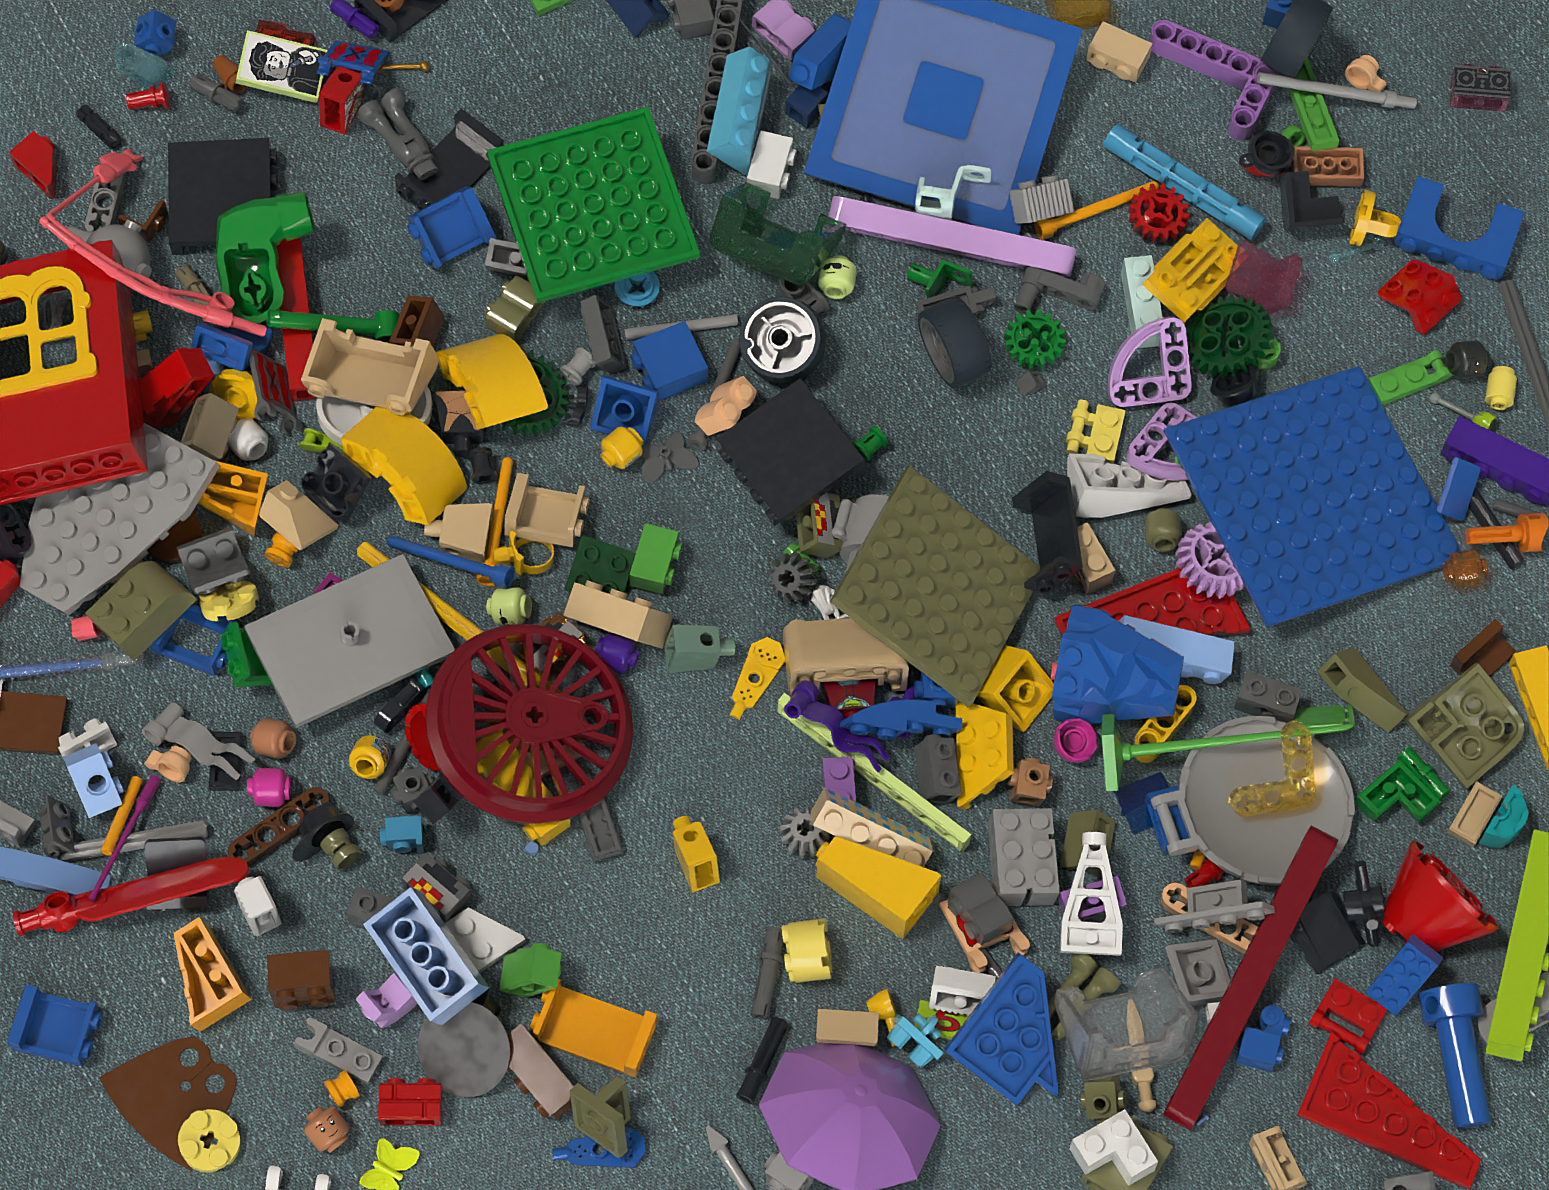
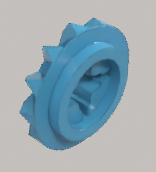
(650, 288)

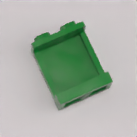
(242, 659)

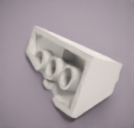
(1113, 489)

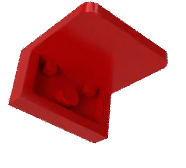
(1423, 292)

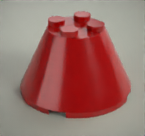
(1433, 904)

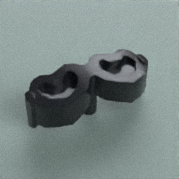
(579, 407)

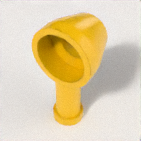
(883, 1004)

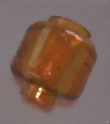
(1465, 569)

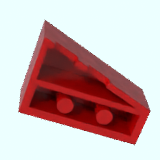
(174, 386)

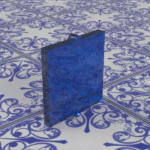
(1133, 804)

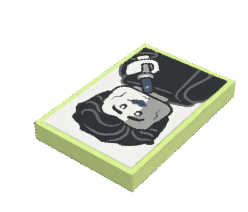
(280, 66)

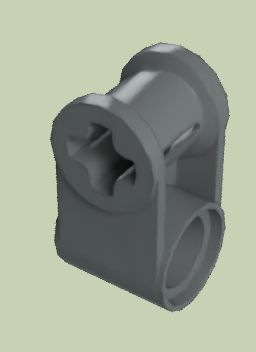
(806, 294)

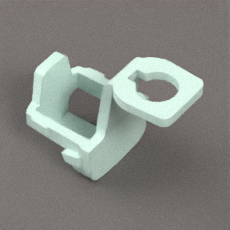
(947, 197)

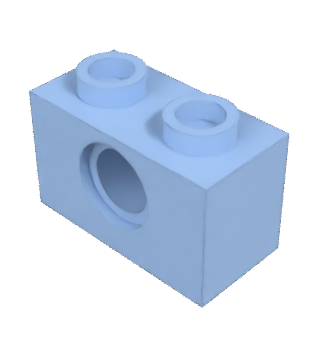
(99, 796)

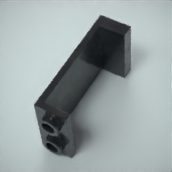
(396, 23)
(459, 160)
(1055, 530)

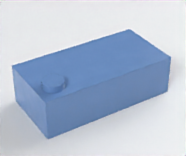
(426, 956)

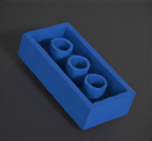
(1404, 975)

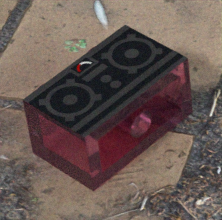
(1480, 87)

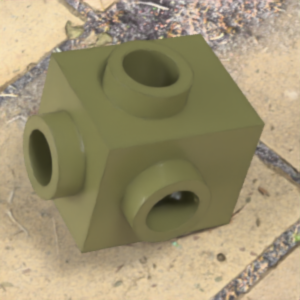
(1103, 1098)

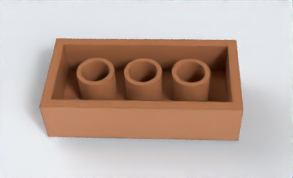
(1330, 166)

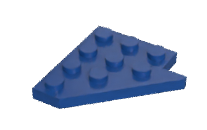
(1010, 1034)

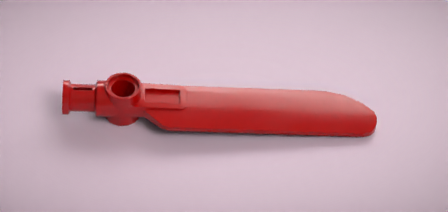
(64, 911)

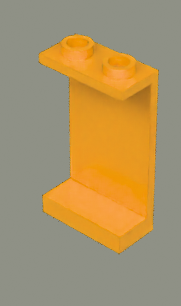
(593, 1029)

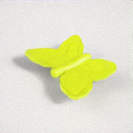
(388, 1163)

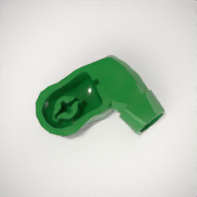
(248, 251)

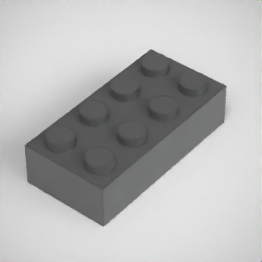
(602, 334)

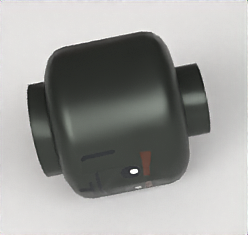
(1467, 359)

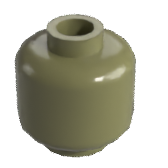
(1163, 529)

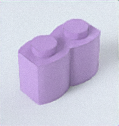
(783, 27)

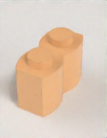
(725, 406)

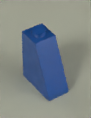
(819, 56)

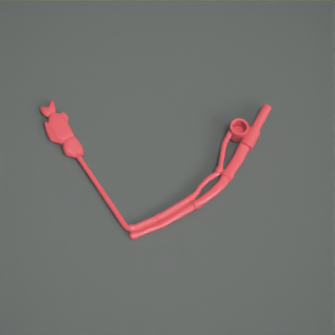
(219, 306)

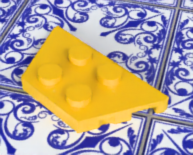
(982, 750)

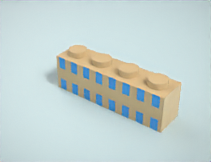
(868, 828)

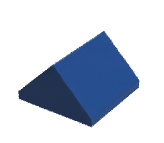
(624, 406)

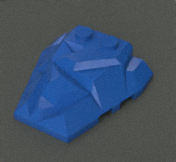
(1112, 671)

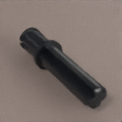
(757, 1071)

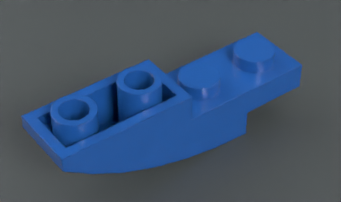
(901, 716)

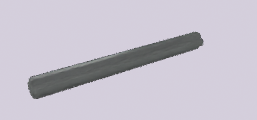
(1527, 345)

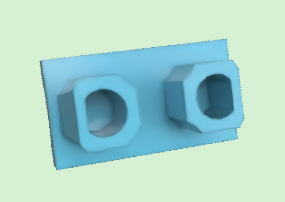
(905, 1030)

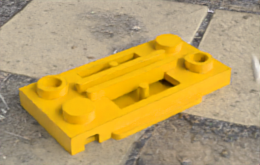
(1193, 270)

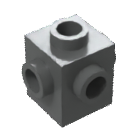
(404, 791)

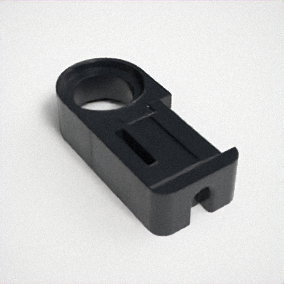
(399, 707)

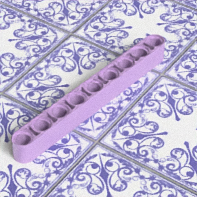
(952, 236)

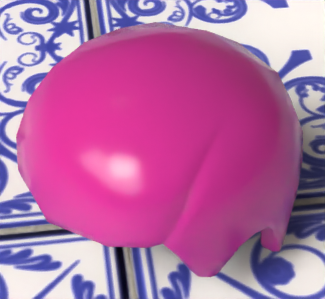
(1075, 740)

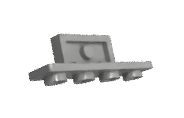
(1215, 903)

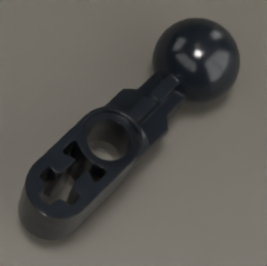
(13, 534)

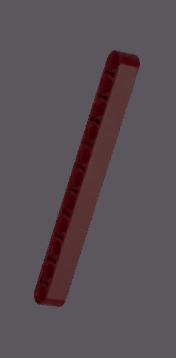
(1250, 978)

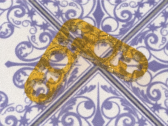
(1287, 787)

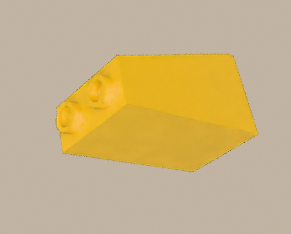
(878, 883)

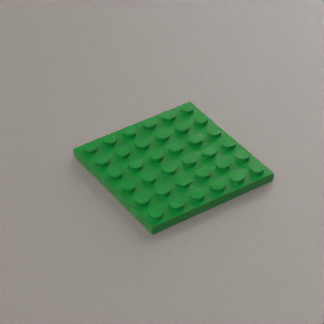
(592, 204)

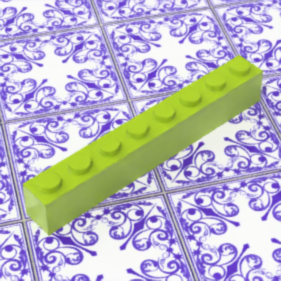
(1524, 959)

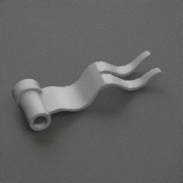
(193, 737)

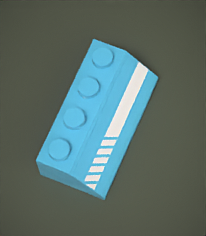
(740, 108)

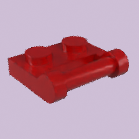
(1352, 1008)

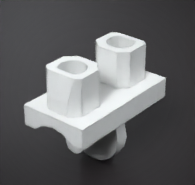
(95, 733)

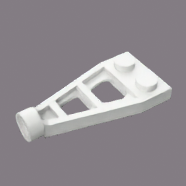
(1092, 937)

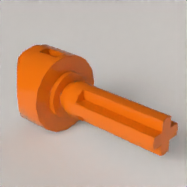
(1527, 532)

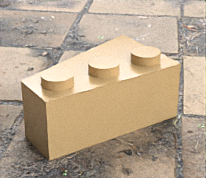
(618, 615)

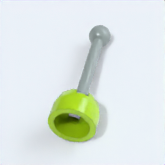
(1482, 418)

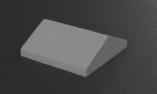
(1199, 971)

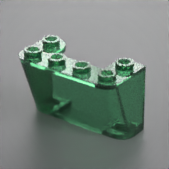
(750, 238)

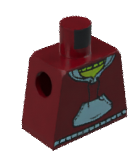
(849, 695)

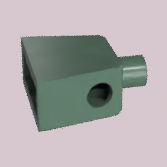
(695, 648)

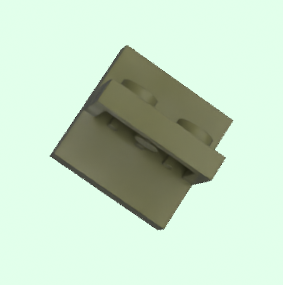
(603, 1114)

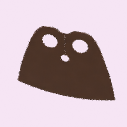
(151, 1096)

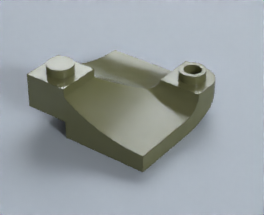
(1467, 725)

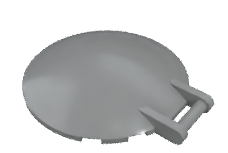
(1261, 844)

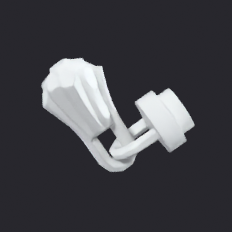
(820, 597)

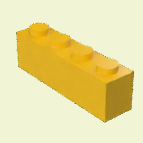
(1531, 678)
(541, 832)

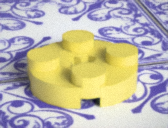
(229, 601)
(200, 1125)

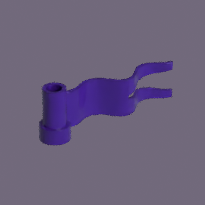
(804, 703)

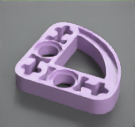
(1163, 381)
(1147, 462)

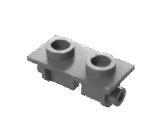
(56, 826)

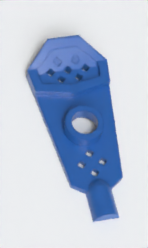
(605, 1159)

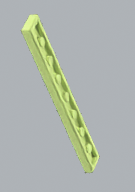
(885, 782)

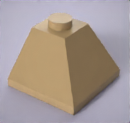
(295, 516)

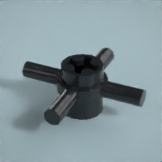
(1364, 903)

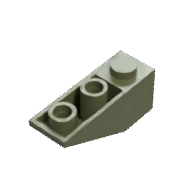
(1361, 688)

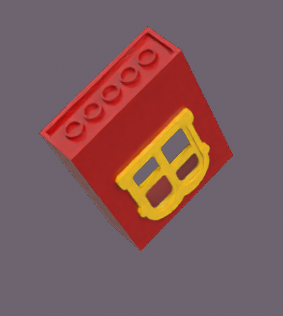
(78, 418)

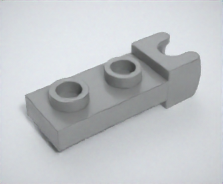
(339, 1051)

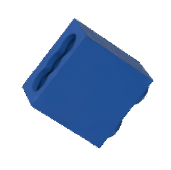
(669, 361)

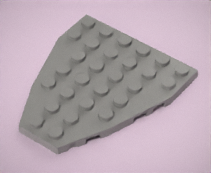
(106, 527)

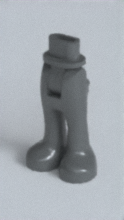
(408, 148)

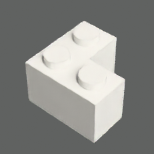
(1116, 1141)

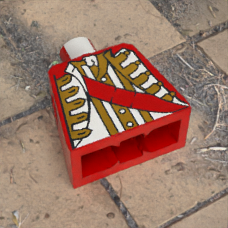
(343, 89)

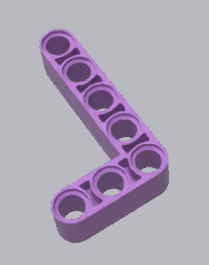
(1219, 69)

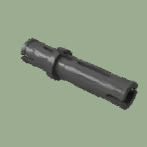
(770, 961)

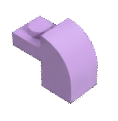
(388, 1002)

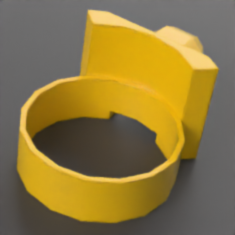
(510, 554)

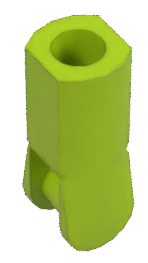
(309, 441)

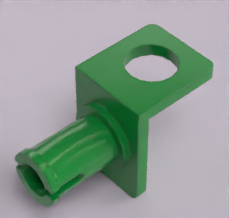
(936, 279)

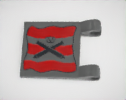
(272, 391)

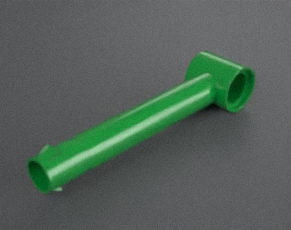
(380, 327)

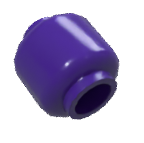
(618, 652)

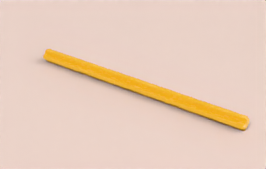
(450, 616)

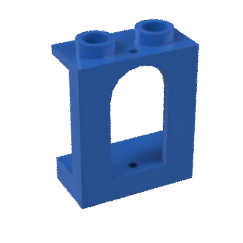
(202, 663)

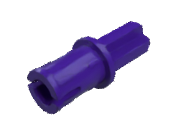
(354, 18)

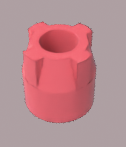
(84, 629)

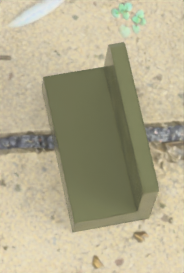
(1080, 823)

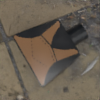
(457, 421)

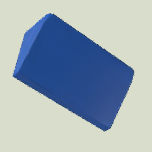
(1458, 489)

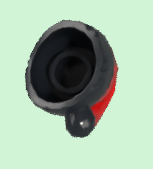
(1267, 154)

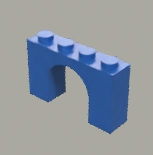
(1484, 256)

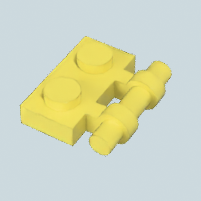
(1104, 434)

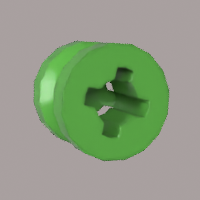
(1270, 361)

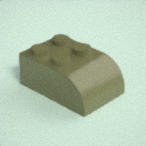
(140, 607)

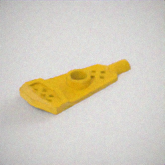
(760, 666)

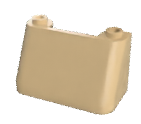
(368, 369)
(839, 652)

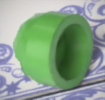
(1295, 132)

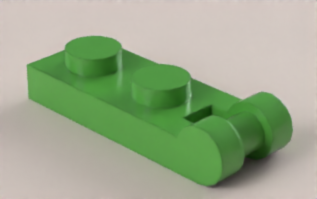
(1409, 378)

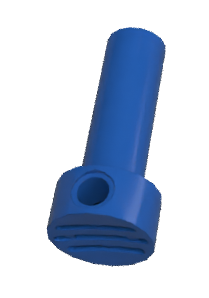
(1452, 1012)

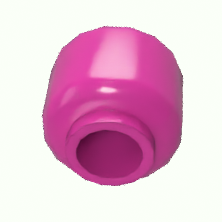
(269, 787)

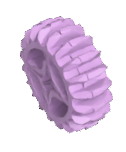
(1213, 577)

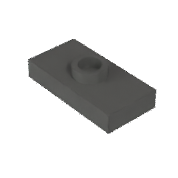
(600, 832)

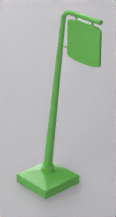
(1317, 719)

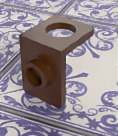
(154, 222)

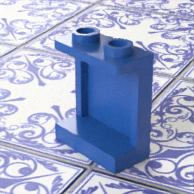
(450, 227)
(230, 344)
(54, 1027)

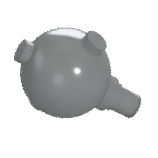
(127, 241)

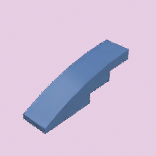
(47, 873)

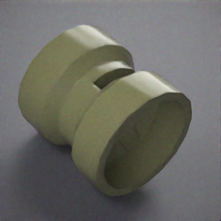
(340, 849)

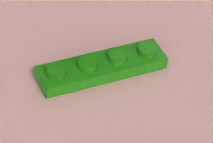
(1313, 113)

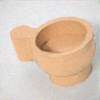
(1363, 74)
(171, 764)

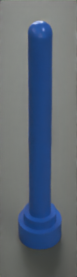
(501, 574)

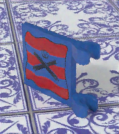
(353, 57)

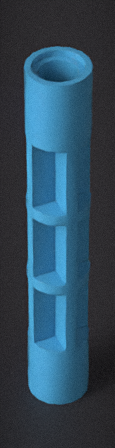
(1186, 181)

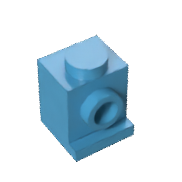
(403, 834)

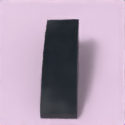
(438, 799)

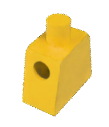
(695, 854)

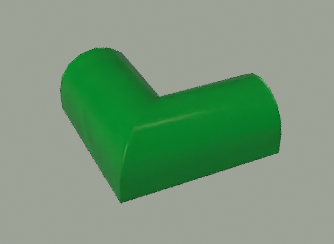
(1399, 786)

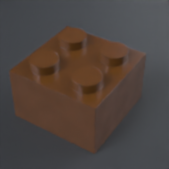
(301, 979)

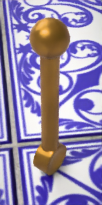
(423, 66)

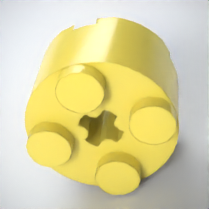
(807, 951)

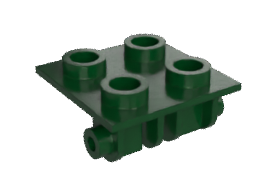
(600, 564)

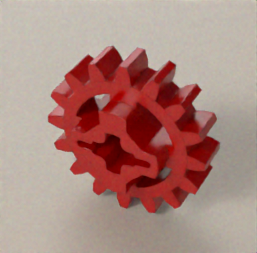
(1158, 210)

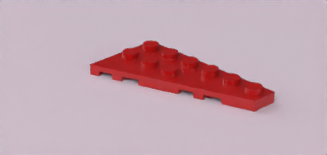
(1174, 604)
(1371, 1110)

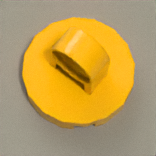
(1372, 220)
(237, 389)

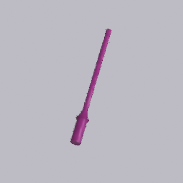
(141, 804)

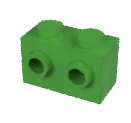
(655, 558)
(530, 971)

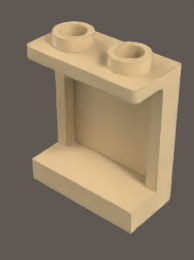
(545, 513)

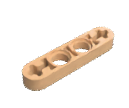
(1213, 930)

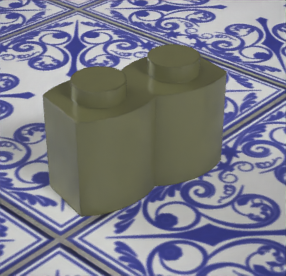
(513, 309)

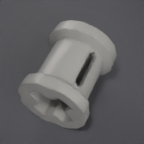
(577, 366)

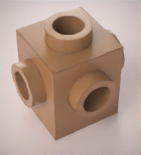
(1030, 782)

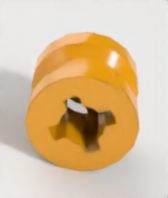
(280, 551)
(341, 1089)

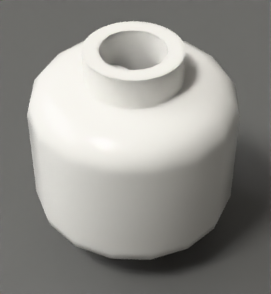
(248, 440)

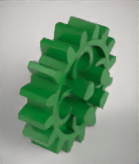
(1032, 355)

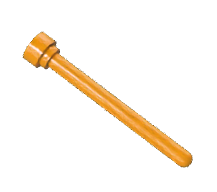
(1047, 227)
(498, 517)

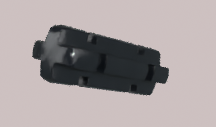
(98, 126)

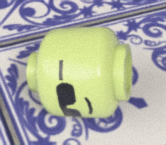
(837, 277)
(509, 606)

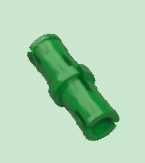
(1424, 773)

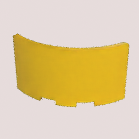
(496, 379)
(410, 458)

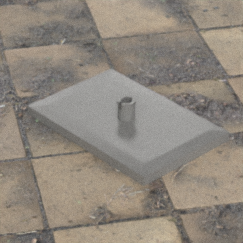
(349, 640)

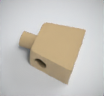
(463, 530)

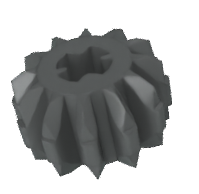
(801, 573)

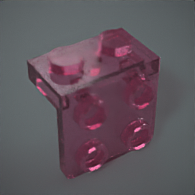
(1263, 277)

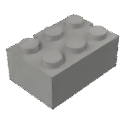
(1023, 856)

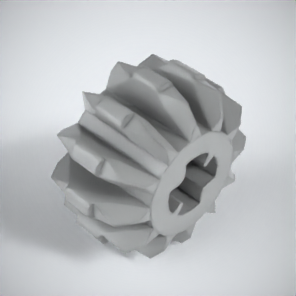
(793, 829)

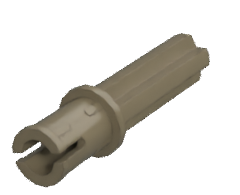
(193, 283)

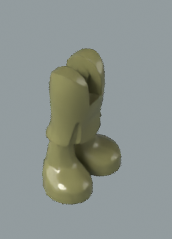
(1083, 968)

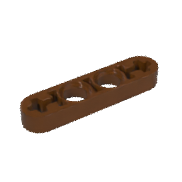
(275, 823)

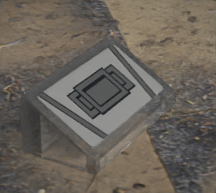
(53, 314)

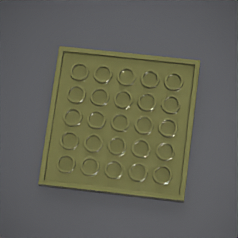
(936, 586)

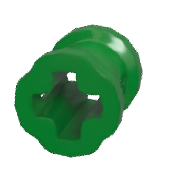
(871, 443)

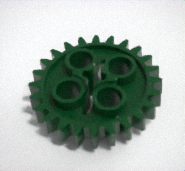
(1249, 329)
(554, 396)

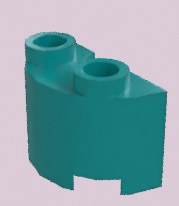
(1508, 826)

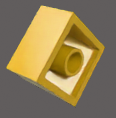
(1016, 687)

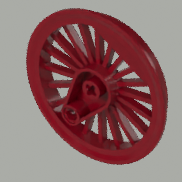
(557, 719)

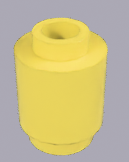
(1501, 388)

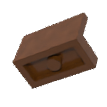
(1486, 649)

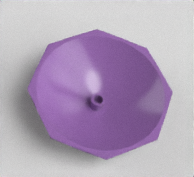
(849, 1116)

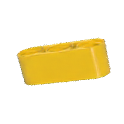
(1154, 733)

